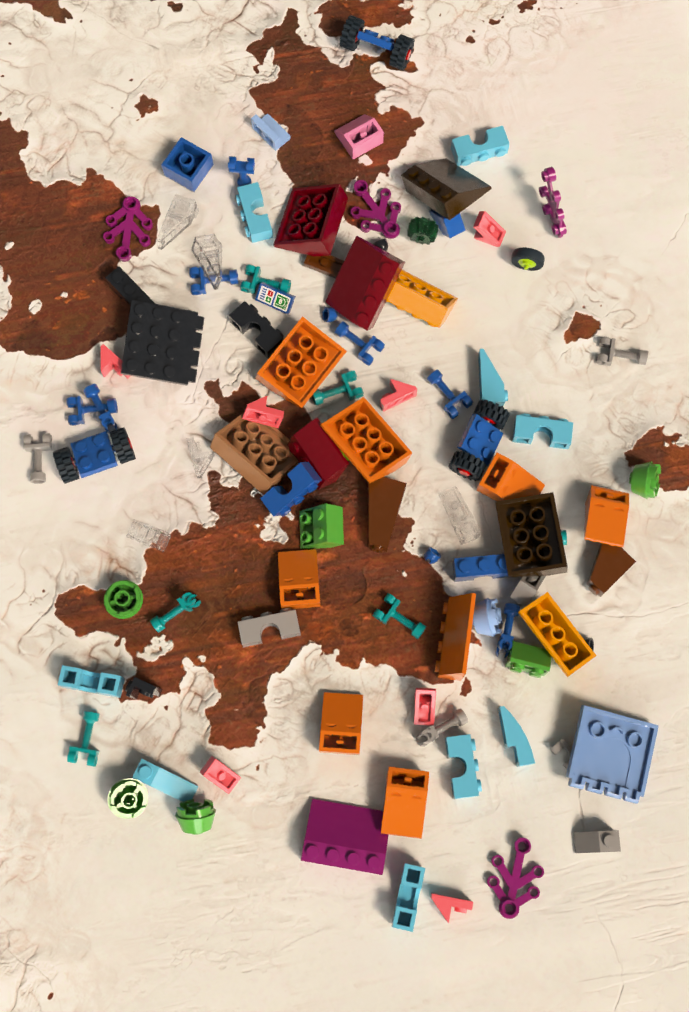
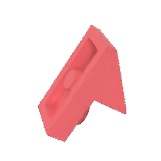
(488, 229)
(110, 361)
(401, 393)
(259, 413)
(424, 706)
(220, 774)
(445, 902)

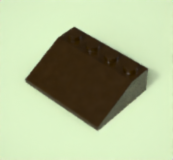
(444, 186)
(531, 536)

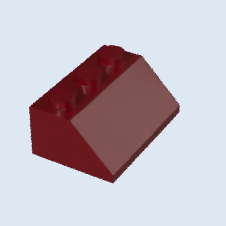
(316, 447)

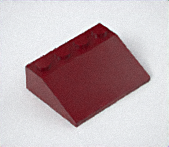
(312, 220)
(364, 283)

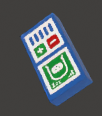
(275, 298)

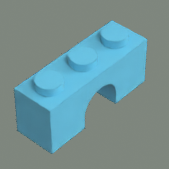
(467, 152)
(257, 226)
(558, 430)
(91, 682)
(462, 748)
(407, 897)

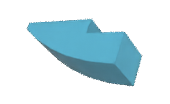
(516, 738)

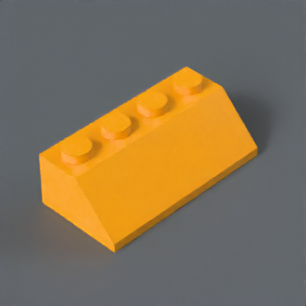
(421, 299)
(557, 634)

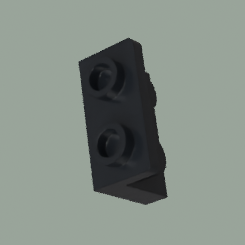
(138, 686)

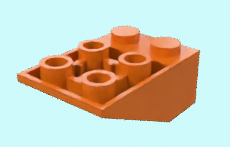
(508, 480)
(606, 516)
(298, 579)
(341, 723)
(405, 802)

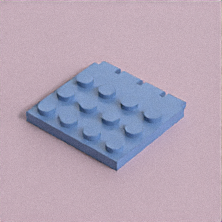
(611, 754)

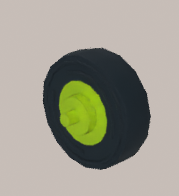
(528, 259)

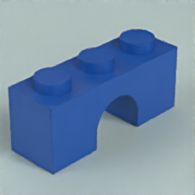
(303, 480)
(479, 566)

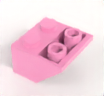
(360, 135)

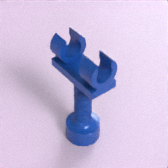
(243, 169)
(196, 272)
(343, 330)
(436, 378)
(73, 402)
(105, 417)
(505, 640)

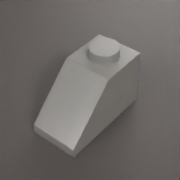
(526, 589)
(597, 841)

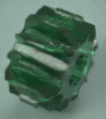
(422, 230)

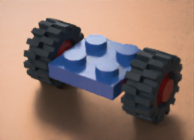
(354, 33)
(479, 440)
(93, 455)

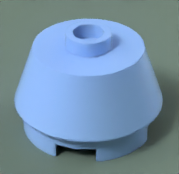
(487, 617)

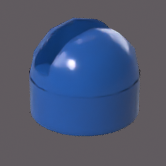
(329, 314)
(432, 554)

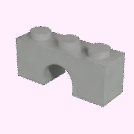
(252, 628)

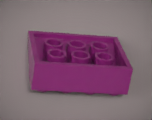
(345, 837)

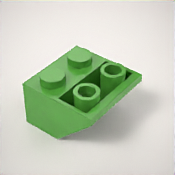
(321, 527)
(528, 659)

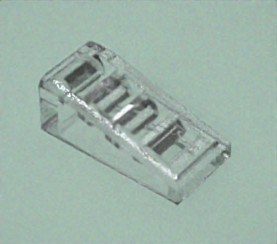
(159, 540)

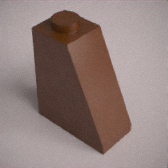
(608, 567)

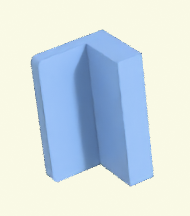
(270, 131)

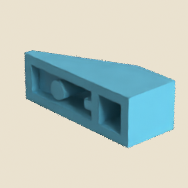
(490, 382)
(165, 781)

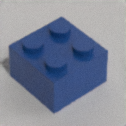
(187, 164)

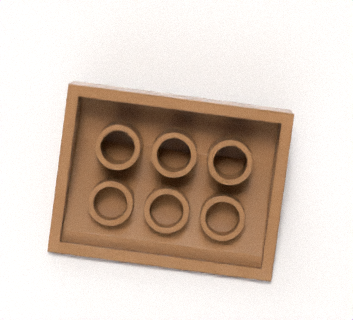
(255, 452)

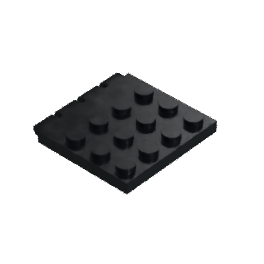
(162, 343)

